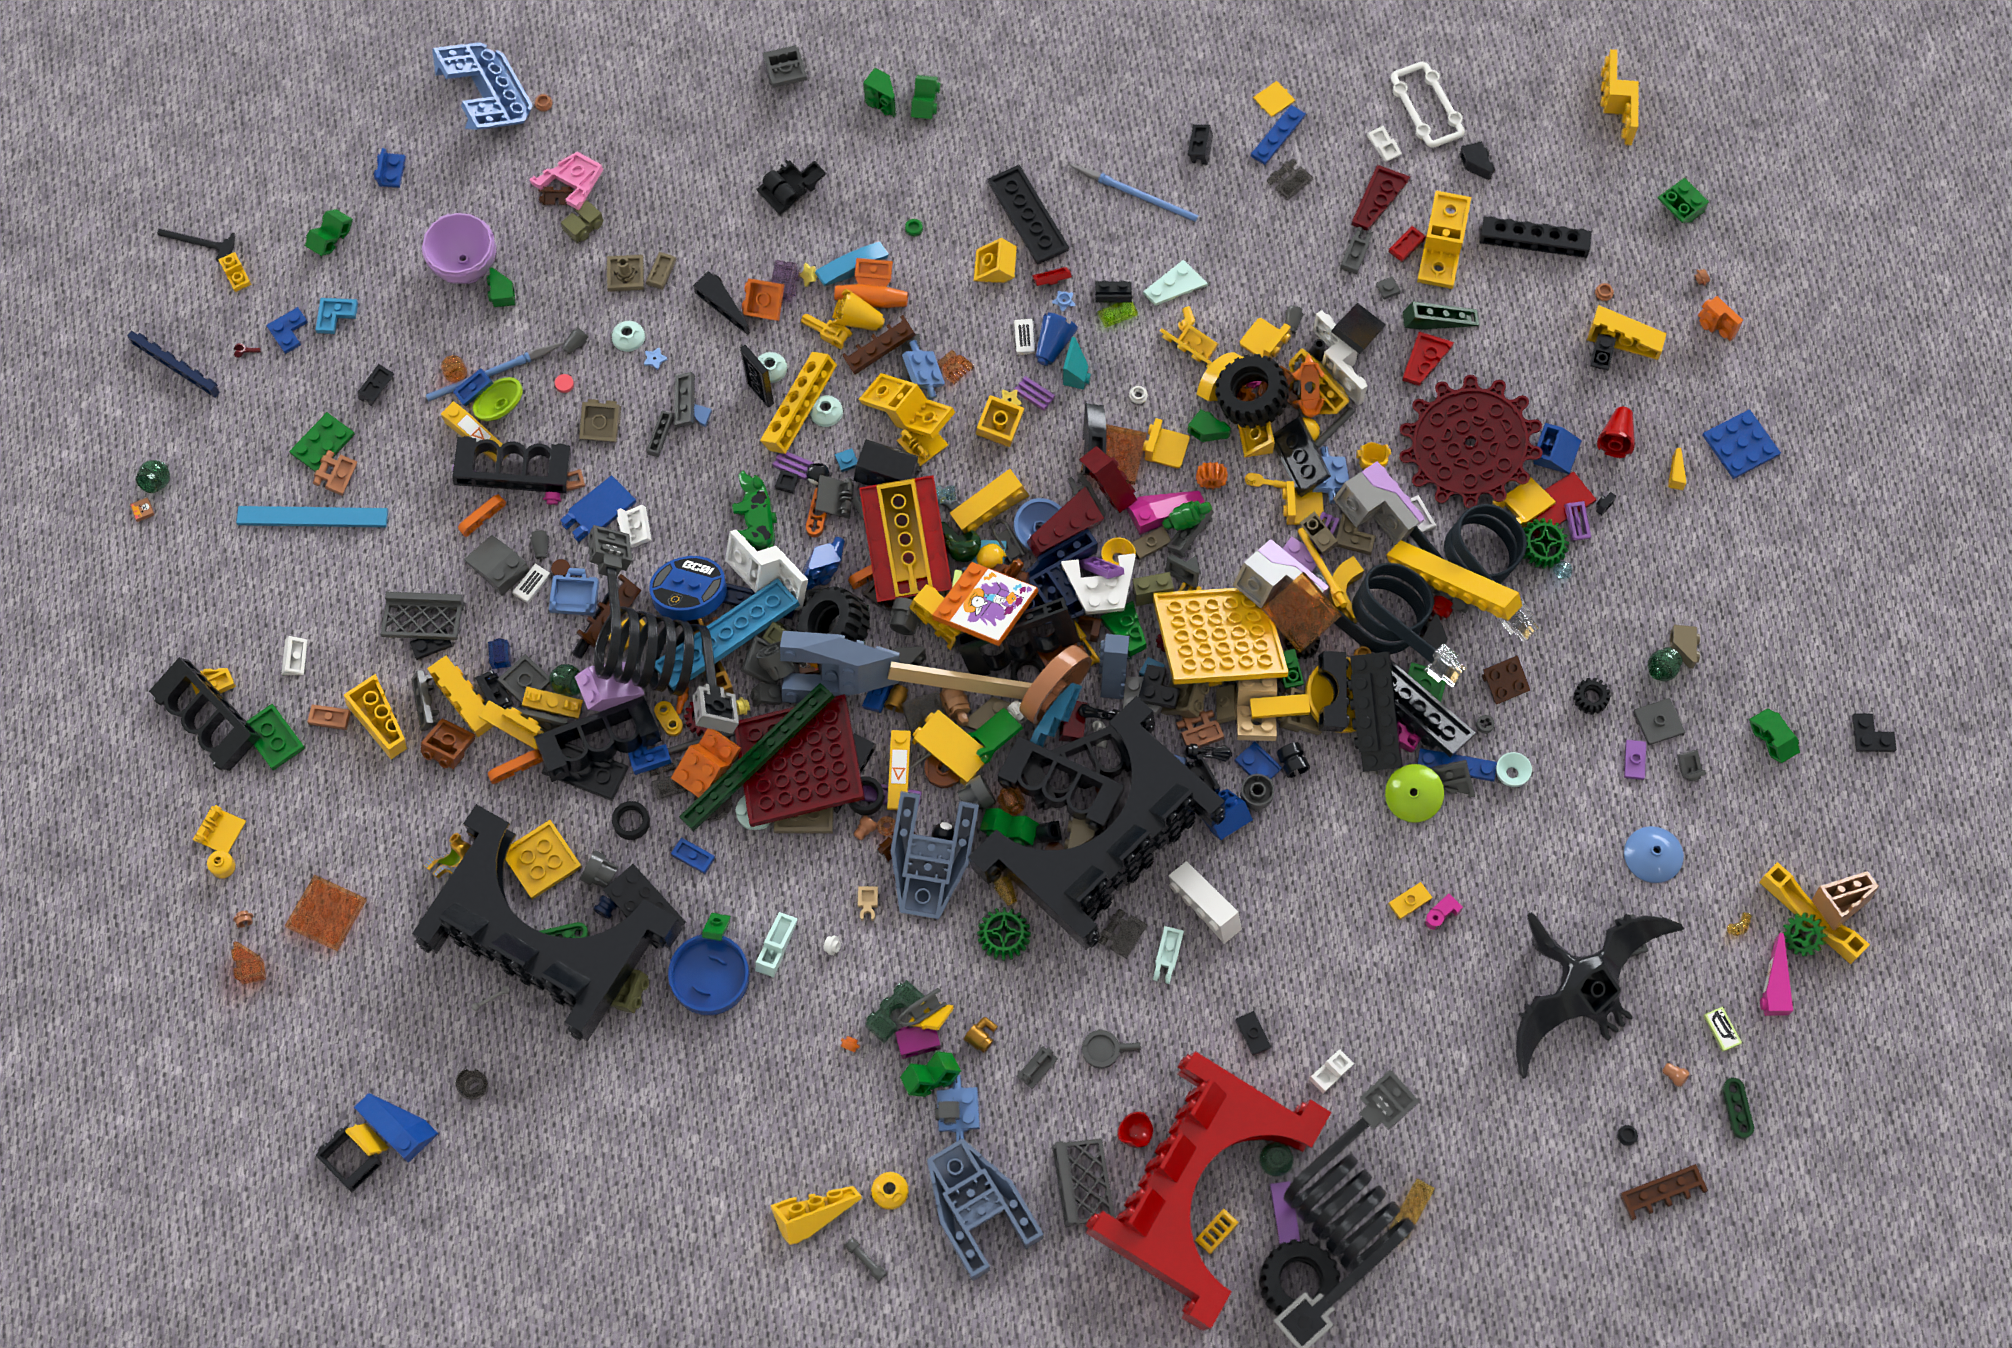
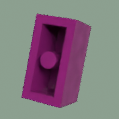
(916, 1041)

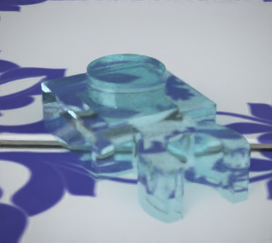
(947, 493)

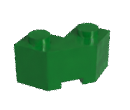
(925, 96)
(333, 227)
(1779, 738)
(1016, 828)
(939, 1071)

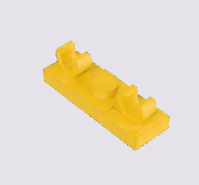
(552, 703)

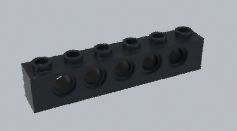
(1542, 243)

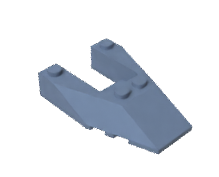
(846, 665)
(928, 866)
(969, 1194)

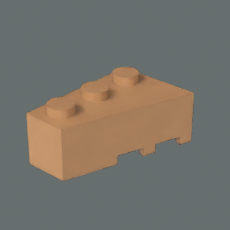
(1844, 897)

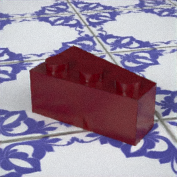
(1109, 478)

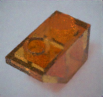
(249, 965)

